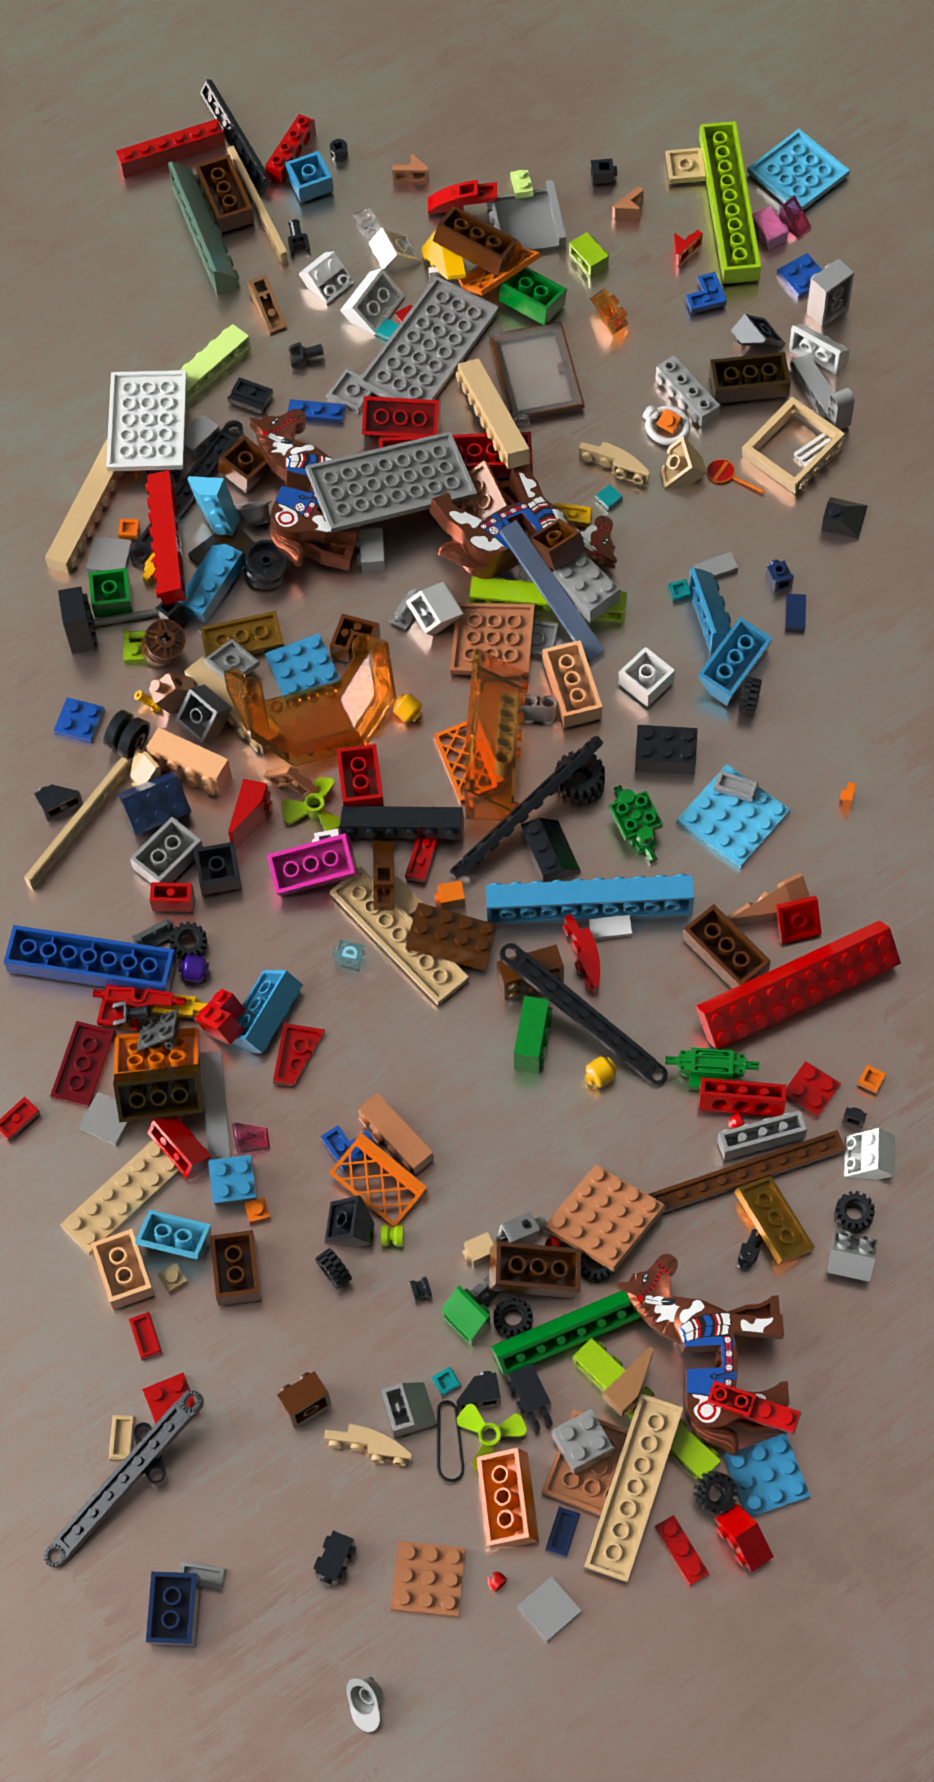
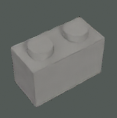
(199, 436)
(371, 550)

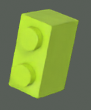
(589, 254)

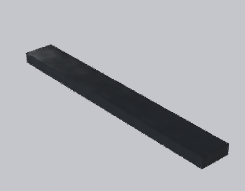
(235, 136)

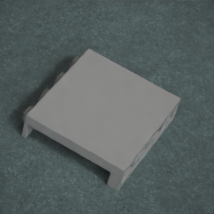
(531, 220)

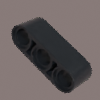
(158, 1465)

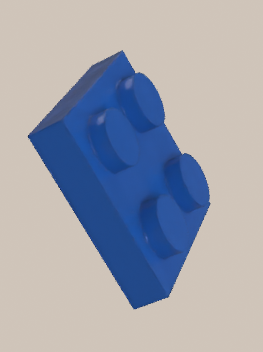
(798, 274)
(79, 720)

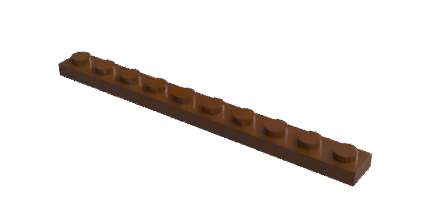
(750, 1171)

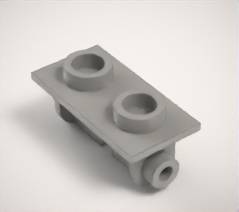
(403, 615)

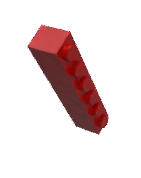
(170, 148)

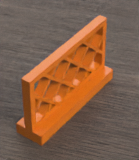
(481, 281)
(450, 732)
(391, 1166)

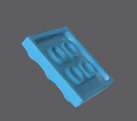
(302, 665)
(767, 1476)

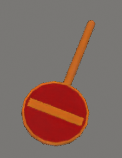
(723, 471)

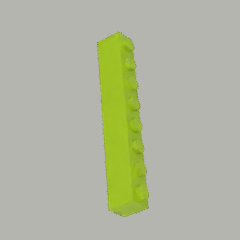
(525, 592)
(686, 1447)

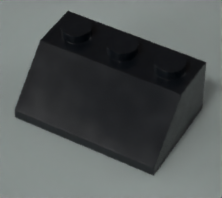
(549, 849)

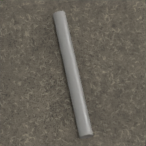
(125, 617)

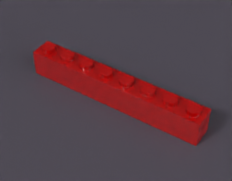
(165, 537)

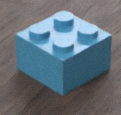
(309, 176)
(232, 1180)

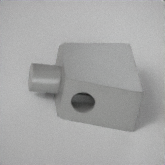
(521, 1229)

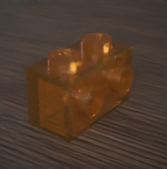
(609, 310)

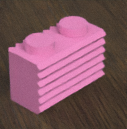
(770, 228)

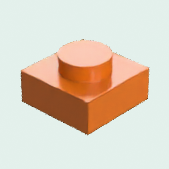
(669, 421)
(128, 529)
(847, 795)
(871, 1079)
(257, 1211)

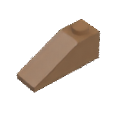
(266, 303)
(625, 1391)

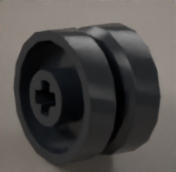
(265, 565)
(126, 734)

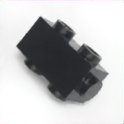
(332, 1564)

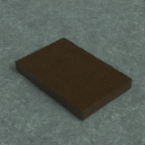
(238, 540)

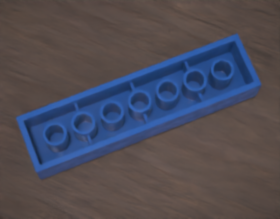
(88, 959)

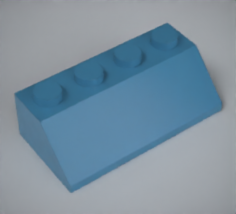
(212, 581)
(709, 607)
(734, 660)
(266, 1008)

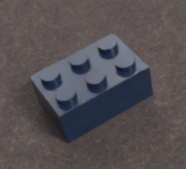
(154, 802)
(173, 1608)

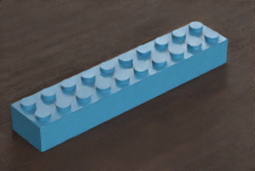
(590, 899)

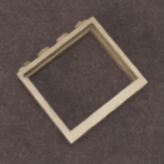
(792, 407)

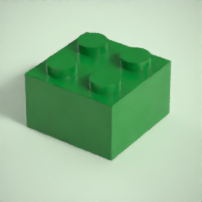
(110, 592)

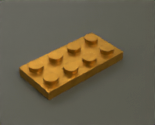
(253, 633)
(774, 1219)

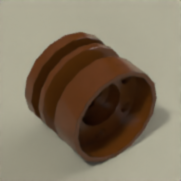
(153, 647)

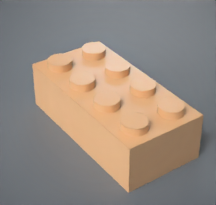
(572, 683)
(190, 762)

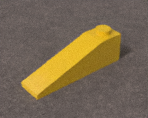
(446, 261)

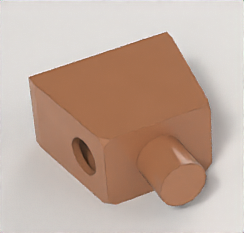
(170, 691)

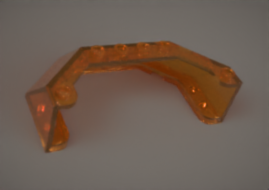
(324, 717)
(493, 737)

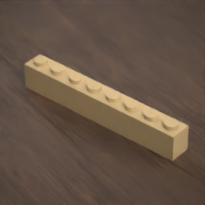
(493, 414)
(83, 515)

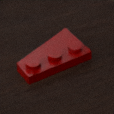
(294, 1052)

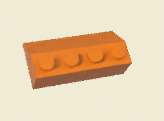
(507, 1498)

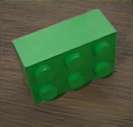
(533, 295)
(532, 1034)

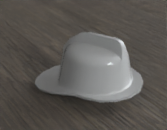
(255, 512)
(364, 1702)

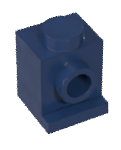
(779, 575)

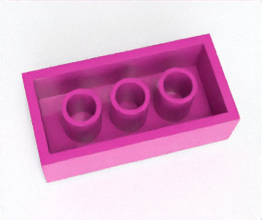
(313, 865)

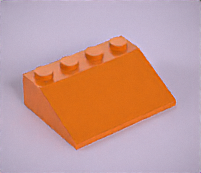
(156, 1056)

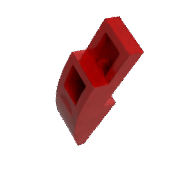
(462, 194)
(587, 953)
(754, 1408)

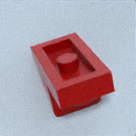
(685, 248)

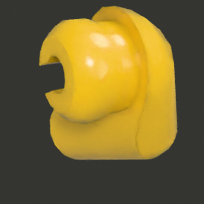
(147, 700)

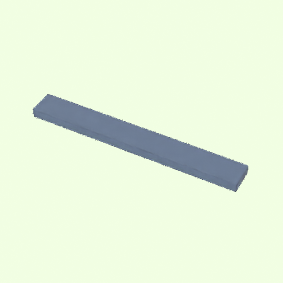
(551, 589)

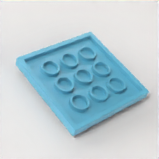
(798, 169)
(731, 824)

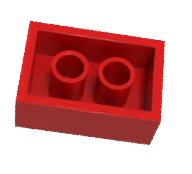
(360, 776)

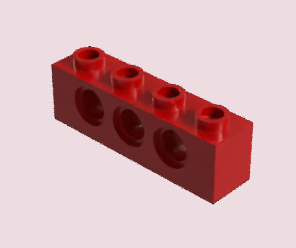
(290, 148)
(742, 1097)

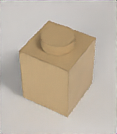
(478, 1249)

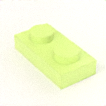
(521, 184)

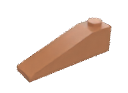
(765, 907)

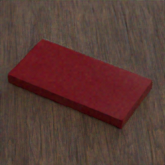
(83, 1064)

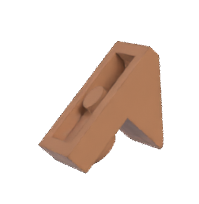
(414, 172)
(628, 207)

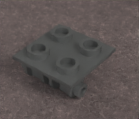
(159, 1029)

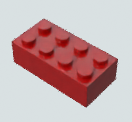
(400, 417)

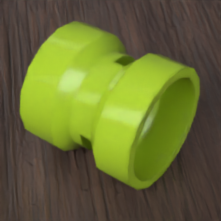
(392, 1235)

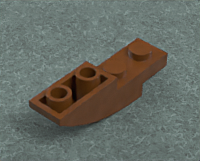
(383, 875)

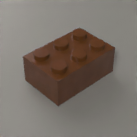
(514, 986)
(235, 1267)

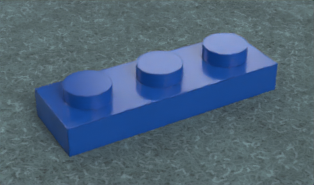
(320, 411)

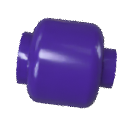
(193, 968)

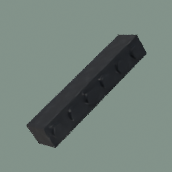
(402, 822)

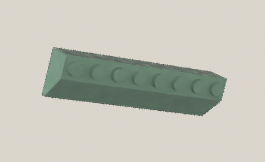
(203, 228)

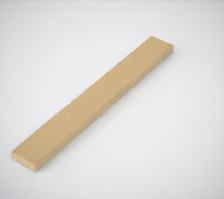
(259, 207)
(77, 823)

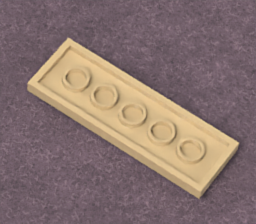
(121, 1197)

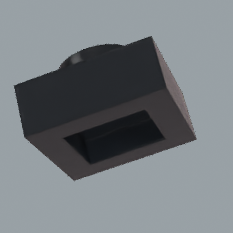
(854, 1116)

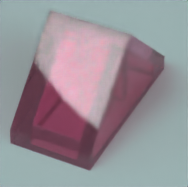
(794, 217)
(250, 1138)

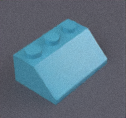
(215, 504)
(174, 1235)

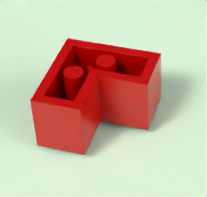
(221, 1016)
(744, 1537)

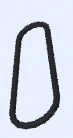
(459, 1442)

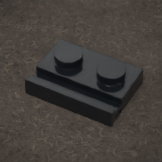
(250, 395)

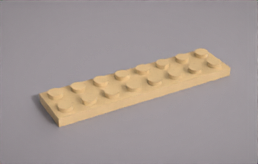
(391, 930)
(634, 1488)

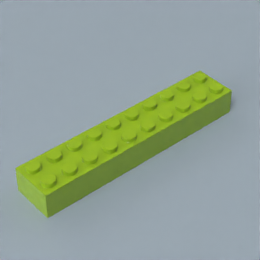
(729, 202)

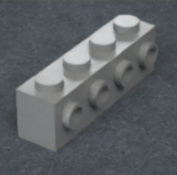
(687, 391)
(762, 1135)

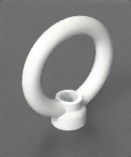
(651, 415)

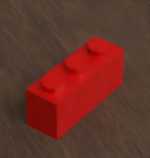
(179, 1145)

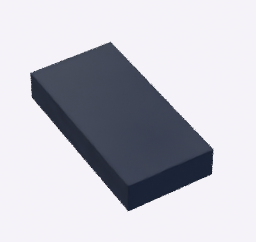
(795, 612)
(562, 1532)

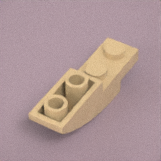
(622, 463)
(378, 1445)

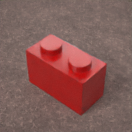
(172, 897)

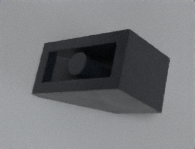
(56, 800)
(481, 1391)

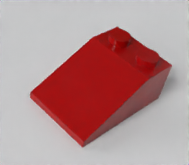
(249, 811)

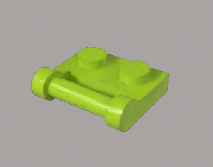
(132, 651)

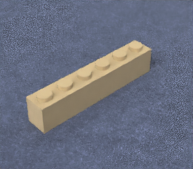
(203, 675)

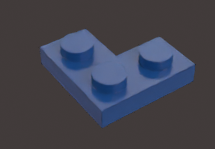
(709, 297)
(338, 1144)

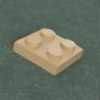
(685, 165)

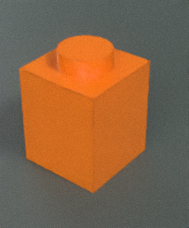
(450, 895)

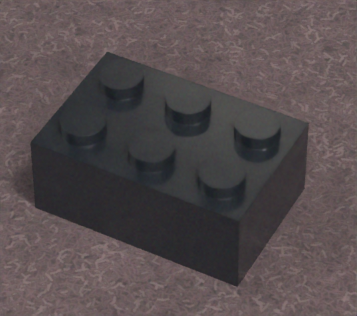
(77, 619)
(666, 749)

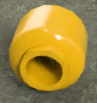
(407, 708)
(600, 1071)

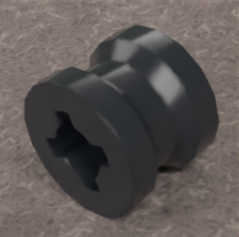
(338, 150)
(420, 1289)

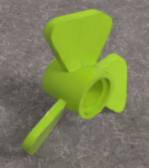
(295, 810)
(472, 1420)

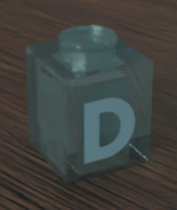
(349, 955)

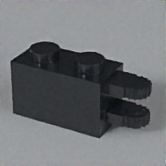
(530, 1395)

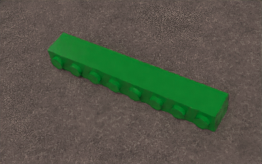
(564, 1332)

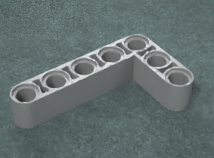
(833, 407)
(540, 707)

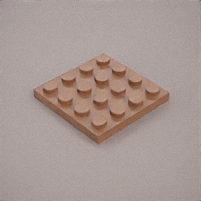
(496, 629)
(605, 1217)
(591, 1486)

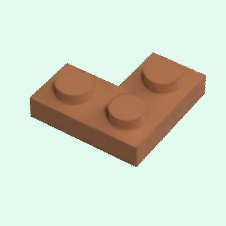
(290, 777)

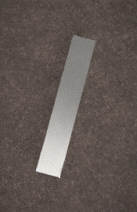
(215, 1105)

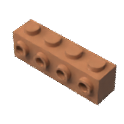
(395, 1133)

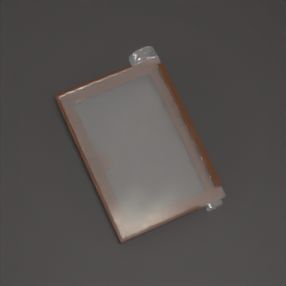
(536, 371)

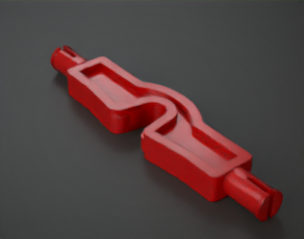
(150, 997)

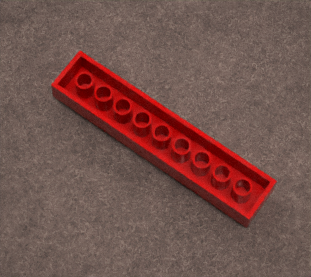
(798, 984)

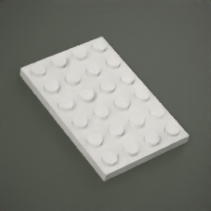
(146, 420)

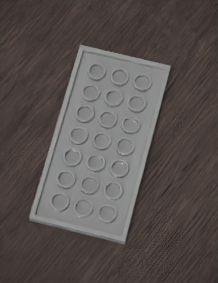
(429, 343)
(389, 481)

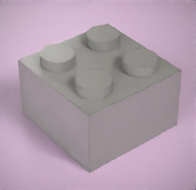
(582, 1441)

